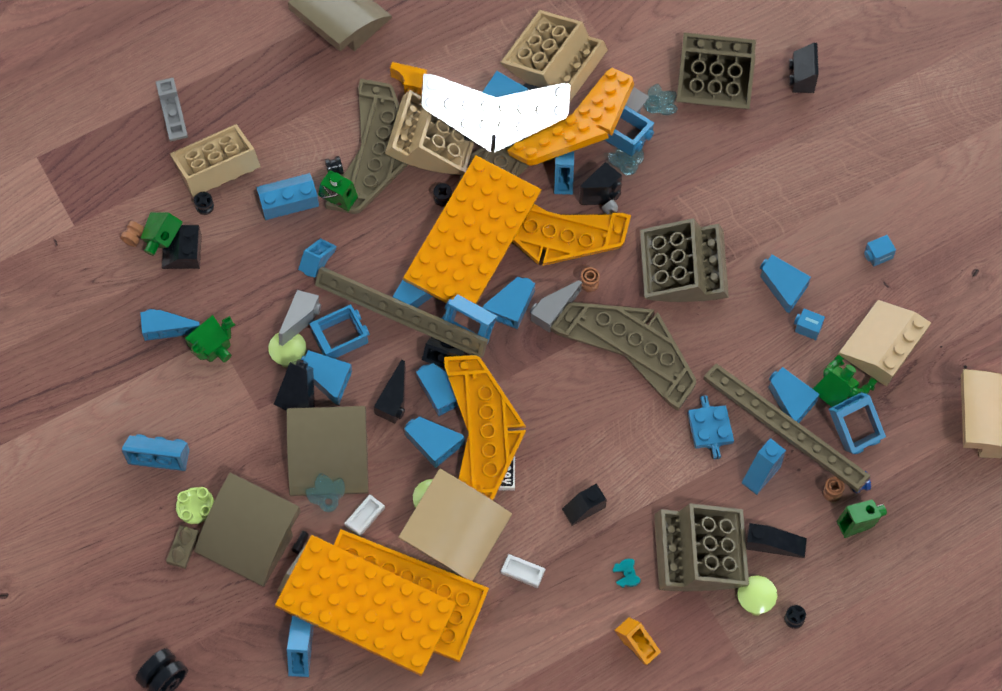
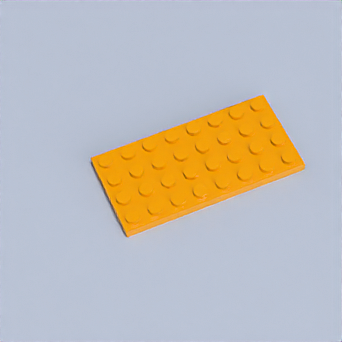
(472, 233)
(462, 591)
(366, 605)

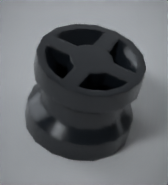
(334, 165)
(204, 198)
(442, 199)
(796, 612)

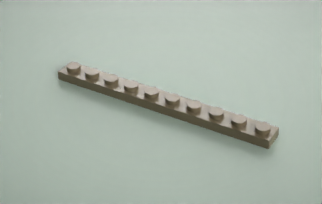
(401, 312)
(787, 427)

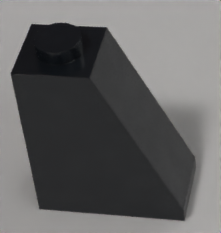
(297, 387)

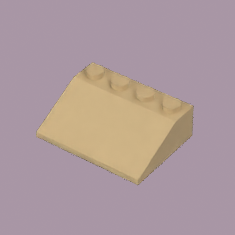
(215, 160)
(884, 340)

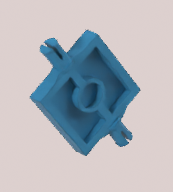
(710, 427)

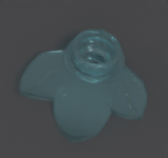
(662, 99)
(621, 160)
(326, 489)

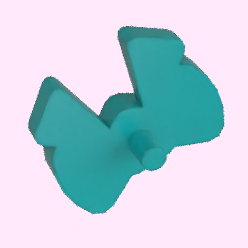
(630, 578)

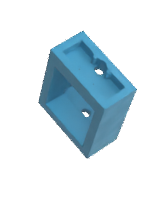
(627, 144)
(473, 311)
(333, 319)
(849, 406)

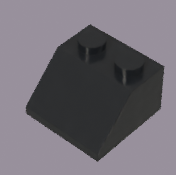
(804, 69)
(601, 186)
(184, 249)

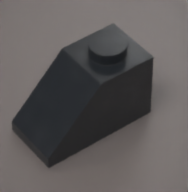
(585, 504)

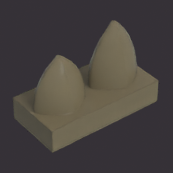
(182, 547)

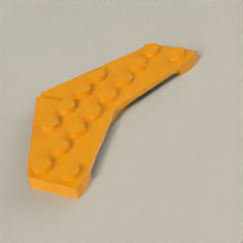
(587, 125)
(570, 235)
(487, 419)

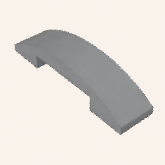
(171, 109)

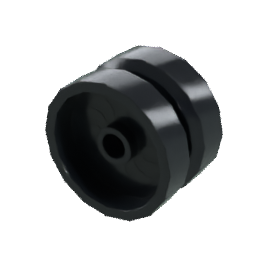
(161, 672)

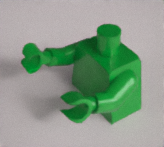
(211, 339)
(839, 383)

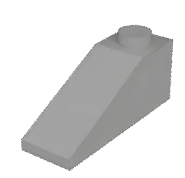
(551, 306)
(300, 314)

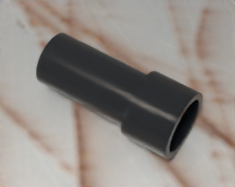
(298, 546)

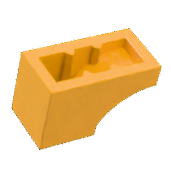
(409, 76)
(638, 640)

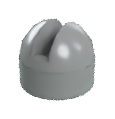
(609, 207)

